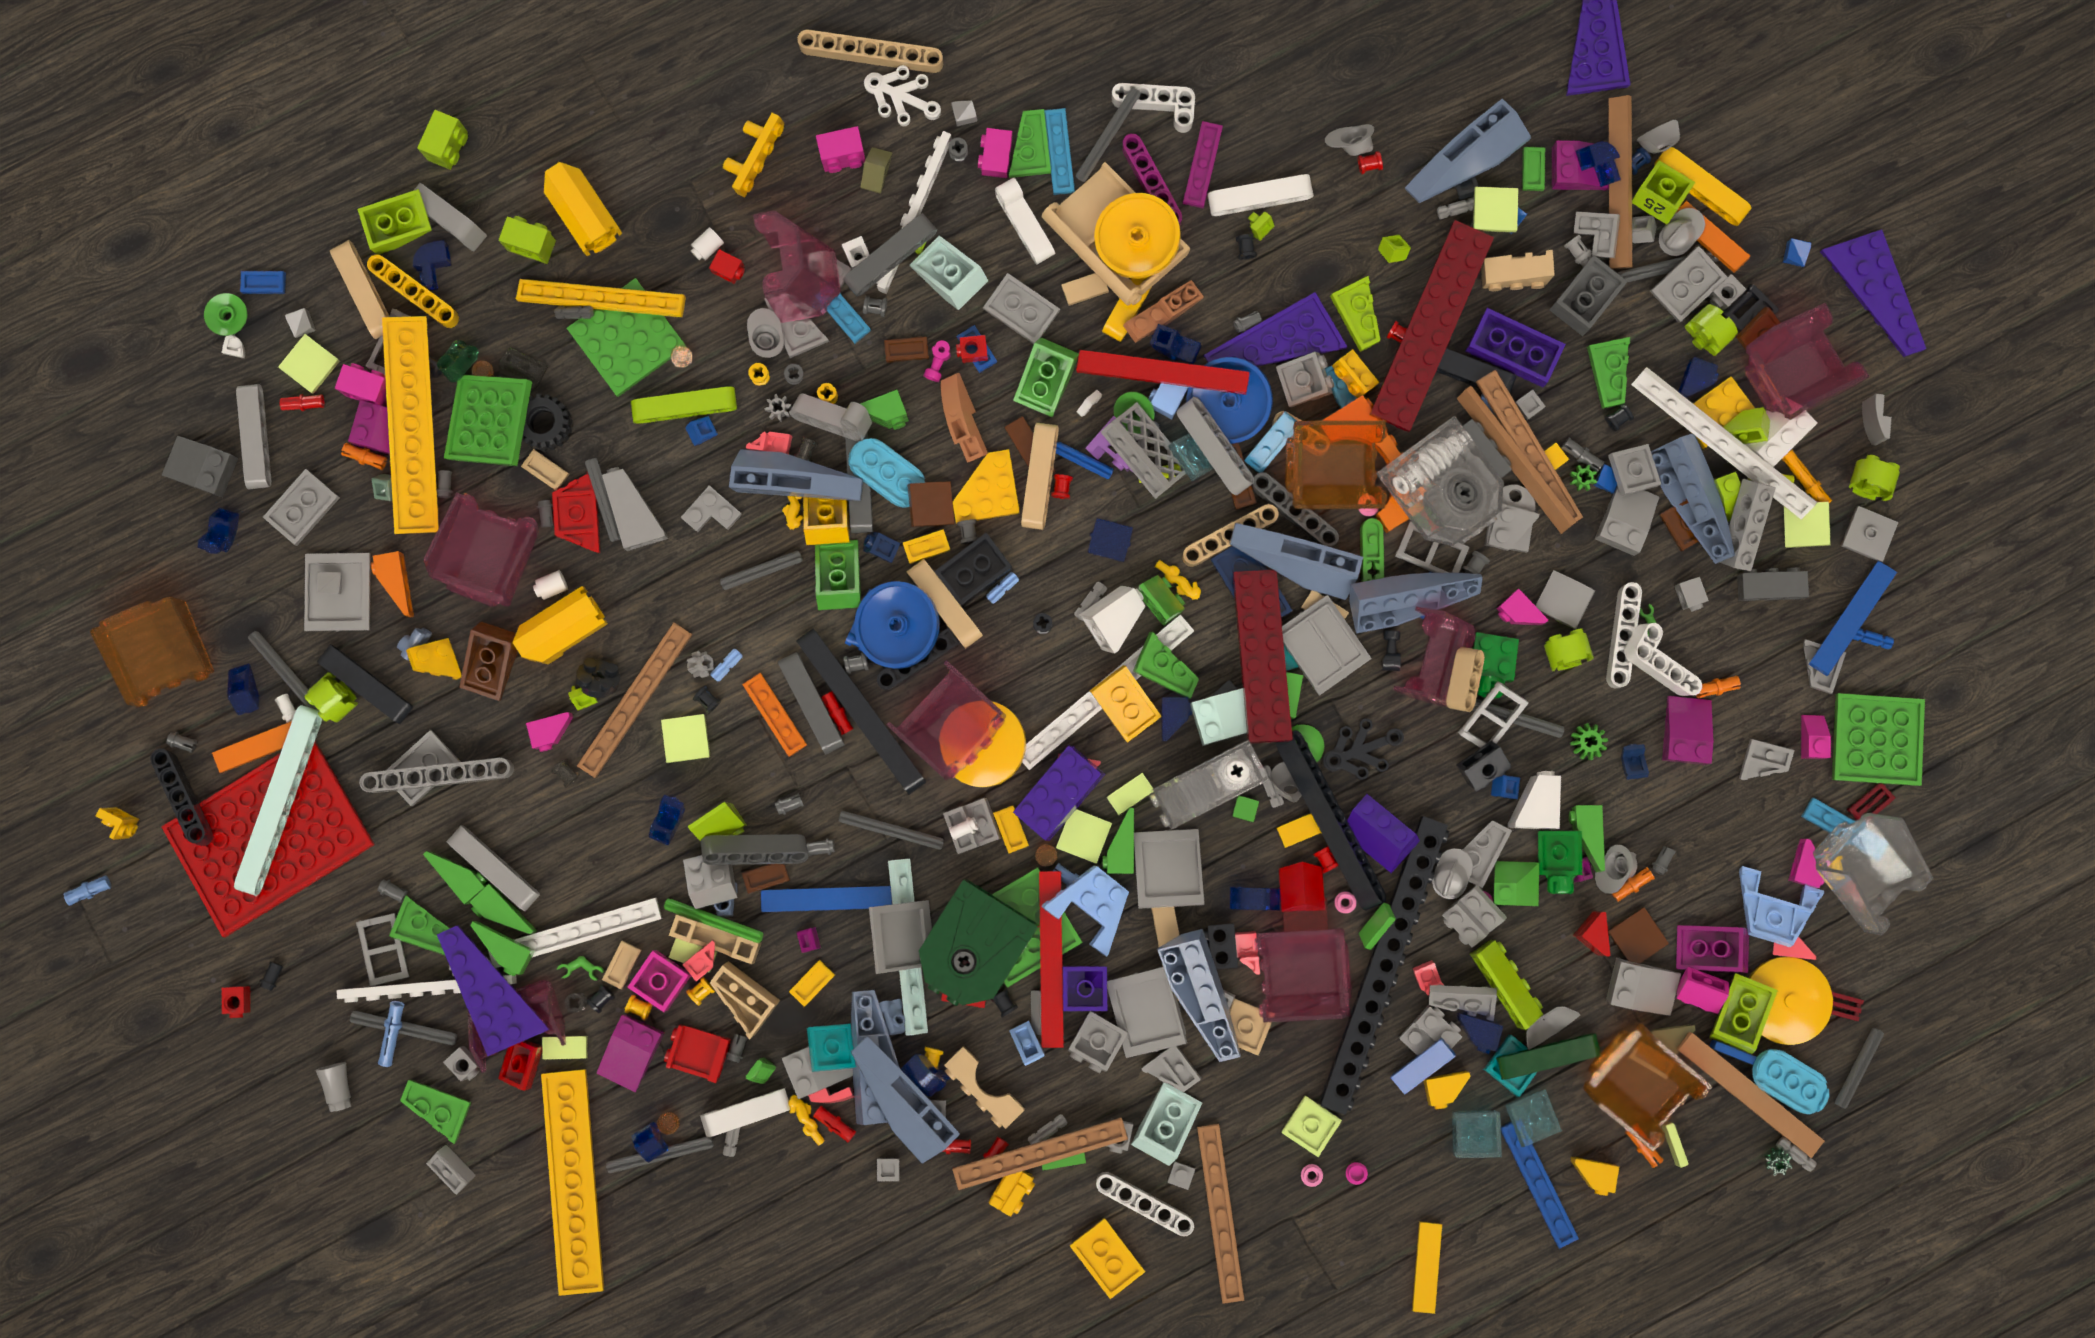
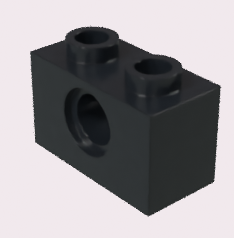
(1472, 766)

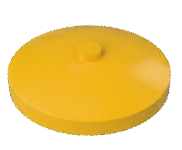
(1137, 235)
(1001, 758)
(1801, 1002)

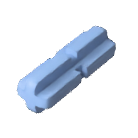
(999, 590)
(723, 668)

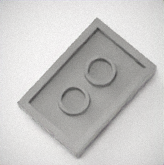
(1688, 284)
(1021, 308)
(301, 507)
(425, 752)

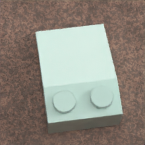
(949, 272)
(1220, 716)
(1166, 1124)

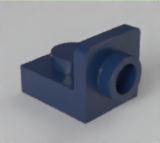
(881, 546)

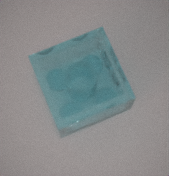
(1476, 1134)

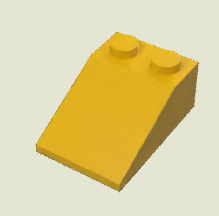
(825, 521)

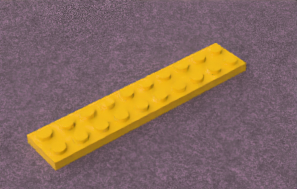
(410, 424)
(572, 1182)

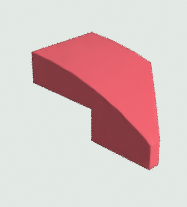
(772, 442)
(1246, 950)
(1798, 950)
(701, 961)
(1427, 975)
(824, 1096)

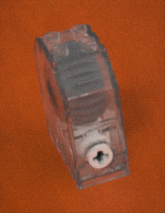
(1445, 485)
(1208, 785)

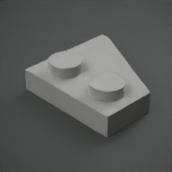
(1510, 526)
(1817, 679)
(1765, 759)
(1173, 1068)

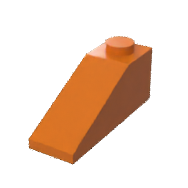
(392, 574)

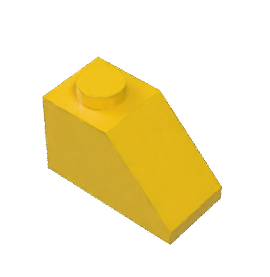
(1444, 1088)
(1597, 1175)

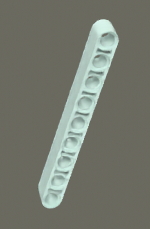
(278, 801)

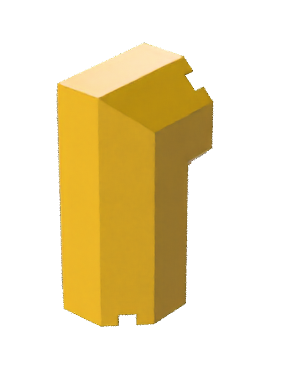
(580, 208)
(559, 627)

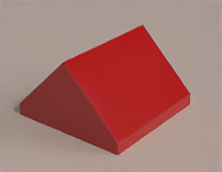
(1301, 887)
(1594, 933)
(521, 1064)

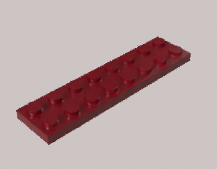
(1262, 656)

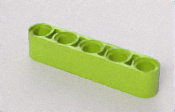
(683, 405)

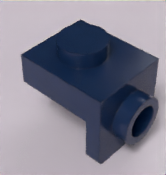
(1634, 761)

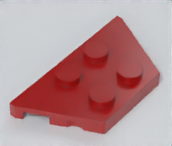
(577, 514)

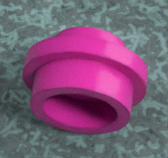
(1356, 1173)

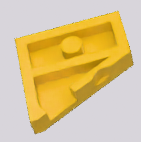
(434, 658)

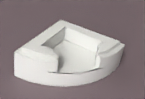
(233, 346)
(1089, 401)

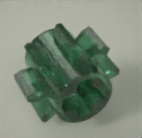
(1776, 1155)

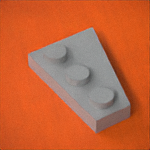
(800, 335)

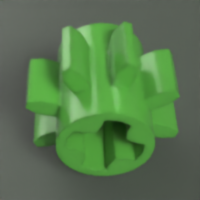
(1577, 480)

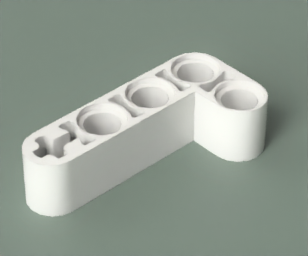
(1153, 103)
(1024, 222)
(1664, 664)
(745, 1113)

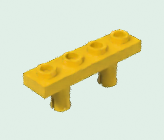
(755, 162)

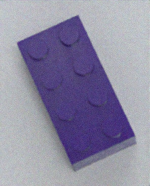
(1515, 347)
(1059, 793)

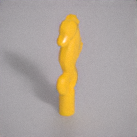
(791, 512)
(1172, 576)
(803, 1111)

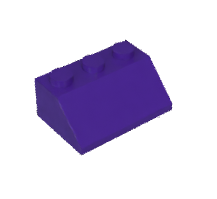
(1381, 833)

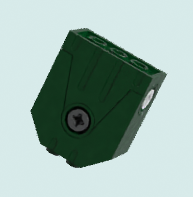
(983, 930)

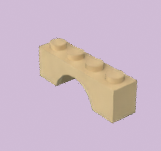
(726, 943)
(1003, 1108)

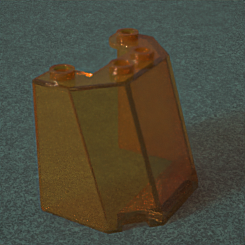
(1334, 464)
(152, 649)
(1642, 1083)

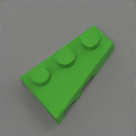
(1031, 148)
(1609, 370)
(1164, 668)
(417, 927)
(438, 1108)

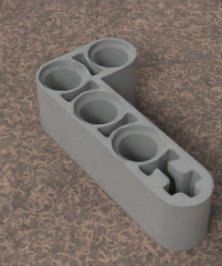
(451, 219)
(849, 422)

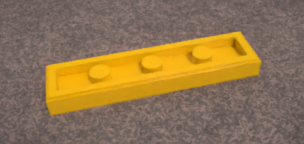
(1427, 1267)

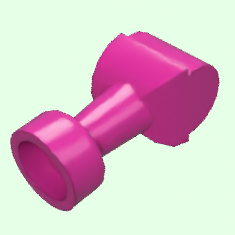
(941, 353)

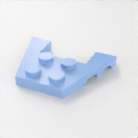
(1099, 898)
(1772, 917)

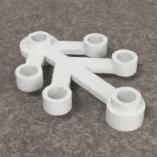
(900, 94)

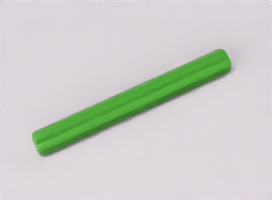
(713, 920)

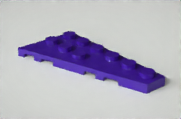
(1599, 50)
(1875, 282)
(1285, 336)
(493, 1003)

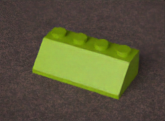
(1510, 988)

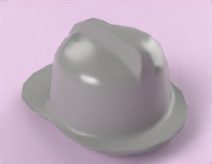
(1352, 139)
(1682, 231)
(765, 333)
(1619, 866)
(1452, 873)

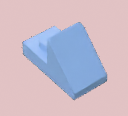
(1027, 1043)

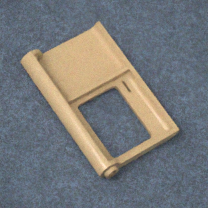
(1076, 222)

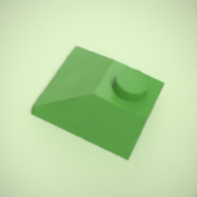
(1516, 883)

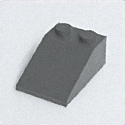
(1588, 295)
(200, 466)

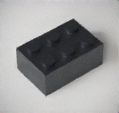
(973, 570)

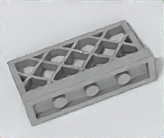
(1137, 457)

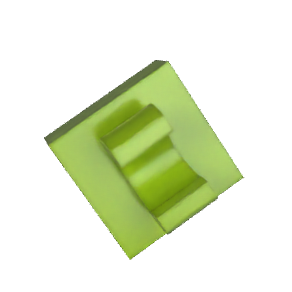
(1260, 224)
(580, 699)

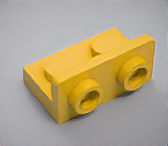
(1355, 374)
(124, 823)

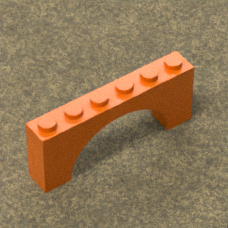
(1360, 410)

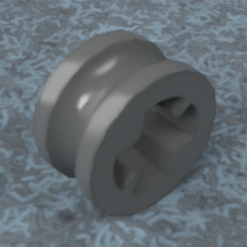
(800, 373)

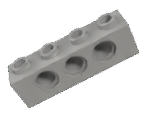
(1748, 522)

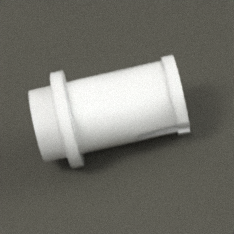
(286, 707)
(964, 828)

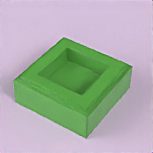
(1245, 808)

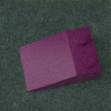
(1567, 170)
(371, 428)
(1688, 731)
(1712, 948)
(630, 1052)

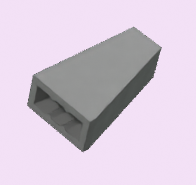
(632, 514)

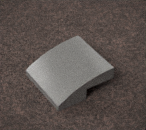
(1875, 424)
(1564, 599)
(987, 825)

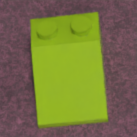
(394, 221)
(719, 821)
(1744, 1014)

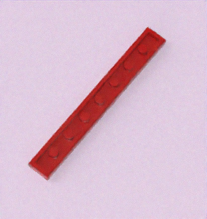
(1163, 372)
(1051, 964)

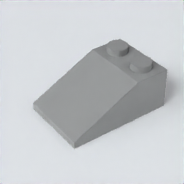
(1627, 521)
(1642, 987)
(808, 1082)

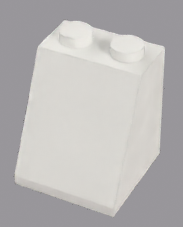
(1114, 617)
(1539, 803)

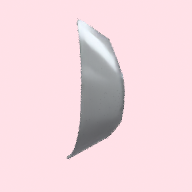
(1660, 137)
(1283, 778)
(1554, 1022)

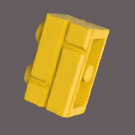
(1010, 1192)

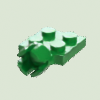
(1499, 661)
(1560, 859)

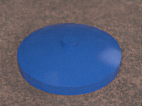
(1238, 414)
(896, 625)

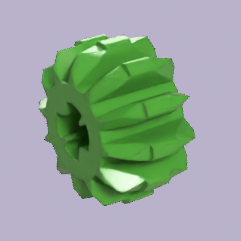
(1580, 742)

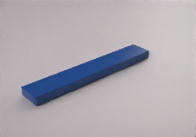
(1852, 618)
(825, 898)
(1540, 1188)

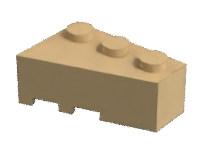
(1517, 271)
(744, 997)

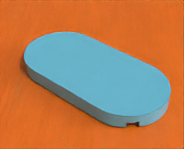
(884, 470)
(1790, 1081)

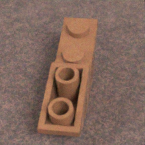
(1164, 311)
(959, 417)

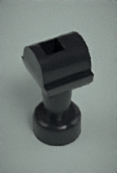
(1392, 659)

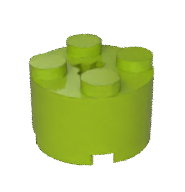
(1711, 329)
(1874, 478)
(1568, 650)
(331, 698)

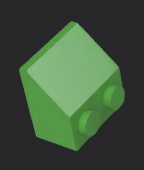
(887, 410)

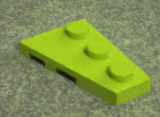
(1357, 312)

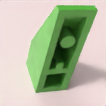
(1590, 821)
(1121, 851)
(462, 880)
(496, 907)
(505, 950)

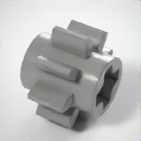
(779, 414)
(700, 664)

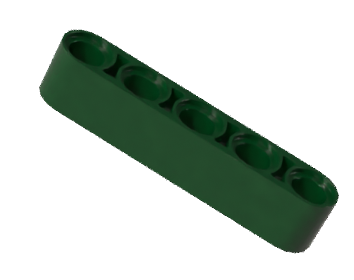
(1548, 1056)

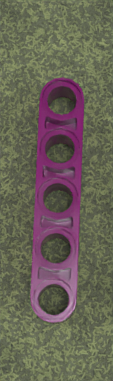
(1148, 172)

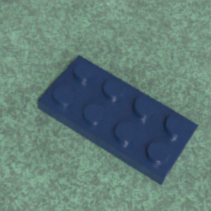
(1234, 561)

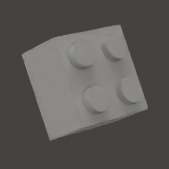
(709, 882)

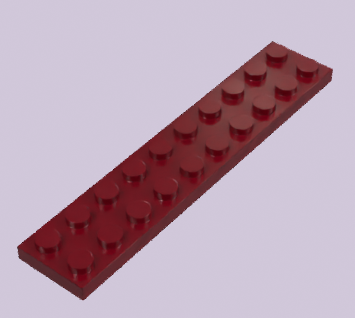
(1431, 326)

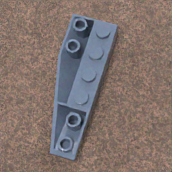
(1471, 152)
(790, 476)
(1687, 476)
(1299, 560)
(1394, 598)
(1199, 991)
(868, 1021)
(903, 1104)

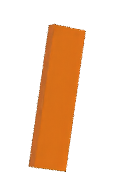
(1720, 244)
(774, 714)
(251, 748)

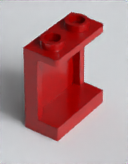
(697, 1052)

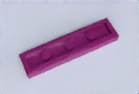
(1202, 164)

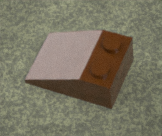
(488, 660)

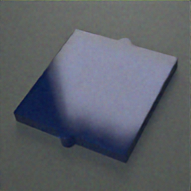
(1110, 540)

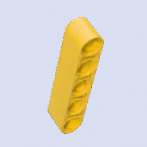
(1708, 188)
(405, 284)
(1123, 313)

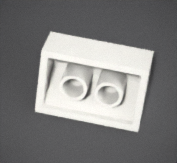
(1782, 436)

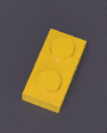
(926, 546)

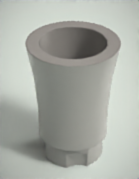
(335, 1086)

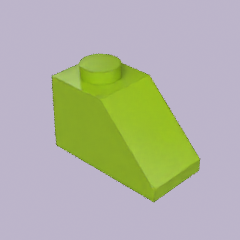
(1750, 426)
(1728, 489)

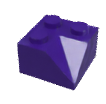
(1084, 988)

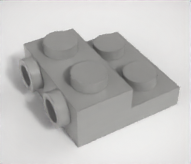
(1305, 379)
(1473, 916)
(1428, 1029)
(1097, 1042)

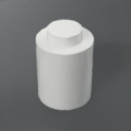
(706, 244)
(550, 585)

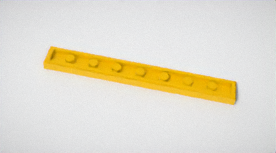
(601, 298)

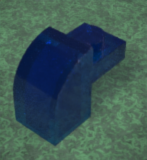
(1601, 157)
(430, 257)
(1173, 345)
(221, 531)
(667, 820)
(1254, 898)
(925, 1075)
(649, 1142)

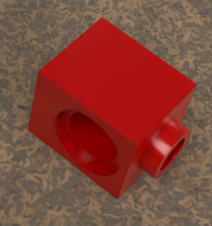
(727, 267)
(979, 355)
(243, 994)

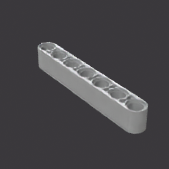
(426, 775)

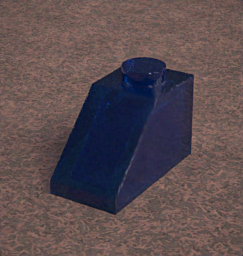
(1698, 377)
(242, 690)
(1174, 714)
(1481, 1032)

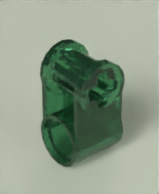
(456, 360)

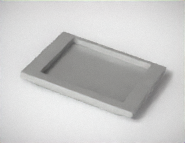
(338, 611)
(1323, 645)
(1168, 868)
(899, 934)
(1147, 1012)

